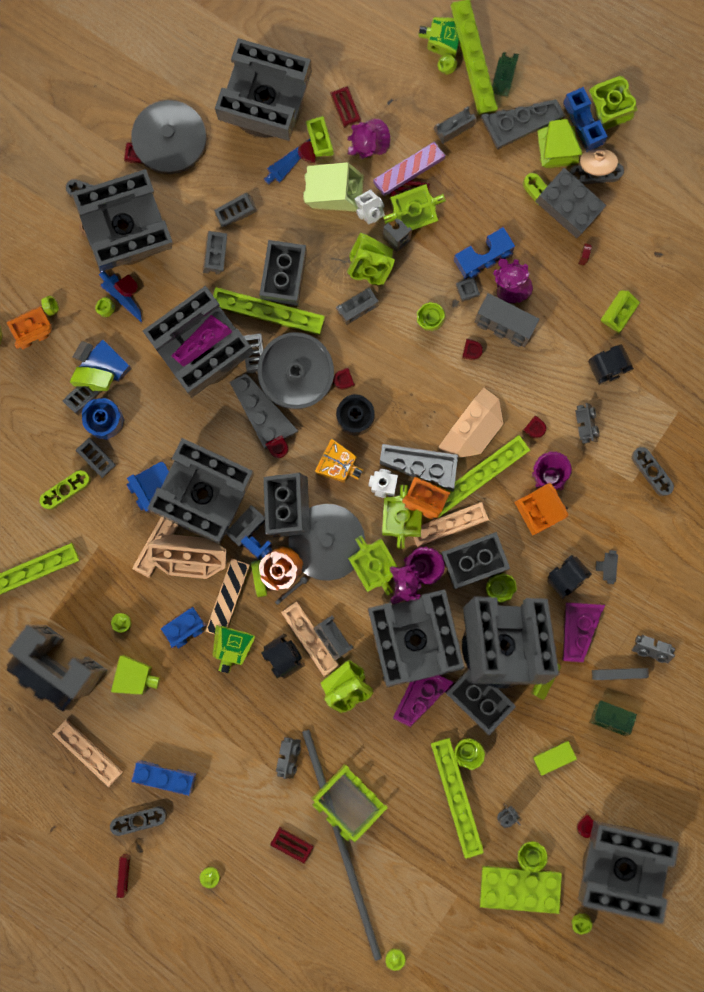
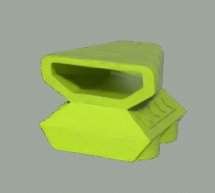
(613, 102)
(558, 144)
(370, 260)
(346, 687)

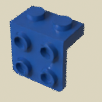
(146, 484)

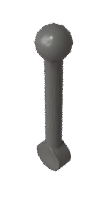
(303, 580)

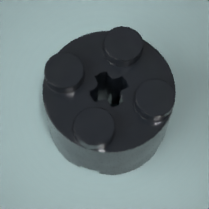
(610, 364)
(363, 408)
(568, 577)
(283, 657)

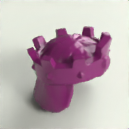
(369, 138)
(513, 281)
(553, 469)
(428, 563)
(405, 584)

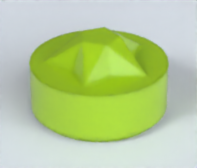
(447, 64)
(49, 305)
(105, 307)
(121, 622)
(209, 877)
(581, 923)
(395, 959)

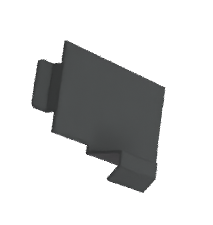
(608, 566)

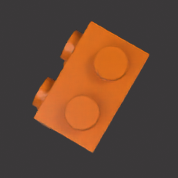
(30, 327)
(426, 498)
(541, 509)

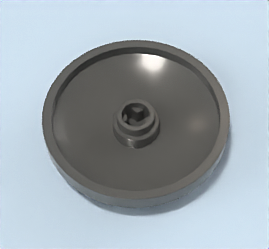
(169, 137)
(295, 370)
(329, 542)

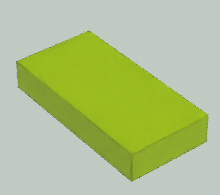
(554, 758)

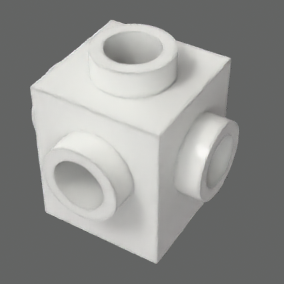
(369, 207)
(383, 490)

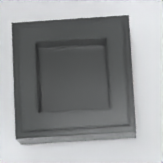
(467, 289)
(83, 351)

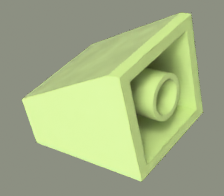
(333, 186)

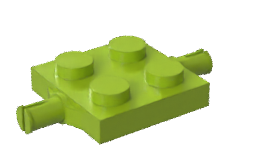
(414, 207)
(399, 520)
(373, 565)

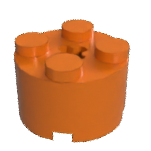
(288, 561)

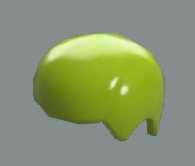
(430, 316)
(501, 586)
(469, 753)
(532, 857)

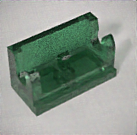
(504, 74)
(613, 718)

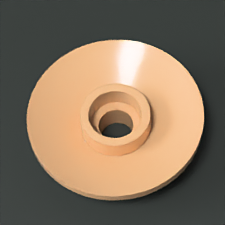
(598, 161)

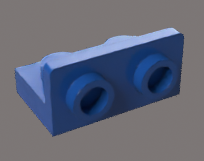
(254, 547)
(183, 627)

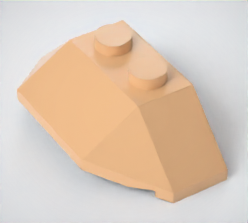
(474, 427)
(187, 556)

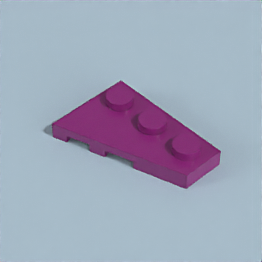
(201, 340)
(579, 628)
(419, 698)

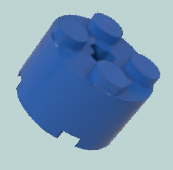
(102, 429)

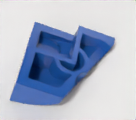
(106, 359)

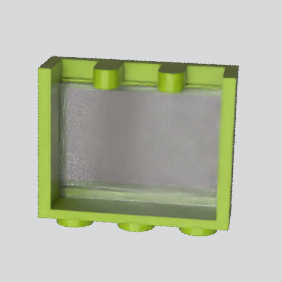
(348, 804)

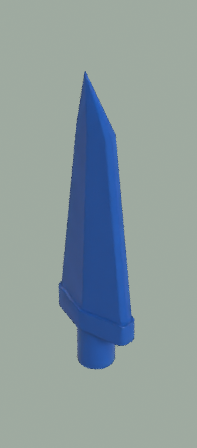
(283, 166)
(127, 302)

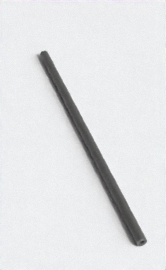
(344, 853)

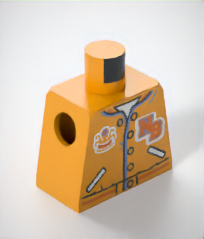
(338, 463)

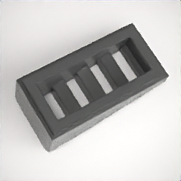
(232, 204)
(253, 368)
(73, 395)
(84, 445)

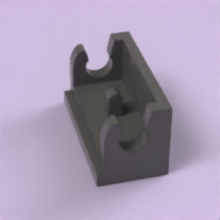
(455, 125)
(397, 237)
(214, 252)
(358, 306)
(246, 525)
(332, 638)

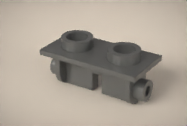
(587, 416)
(661, 652)
(291, 749)
(508, 816)

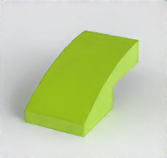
(94, 378)

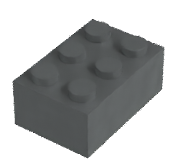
(570, 203)
(283, 272)
(506, 320)
(286, 505)
(475, 560)
(480, 702)

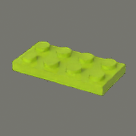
(520, 889)

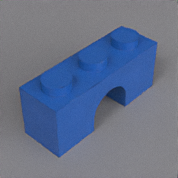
(578, 107)
(471, 263)
(162, 778)

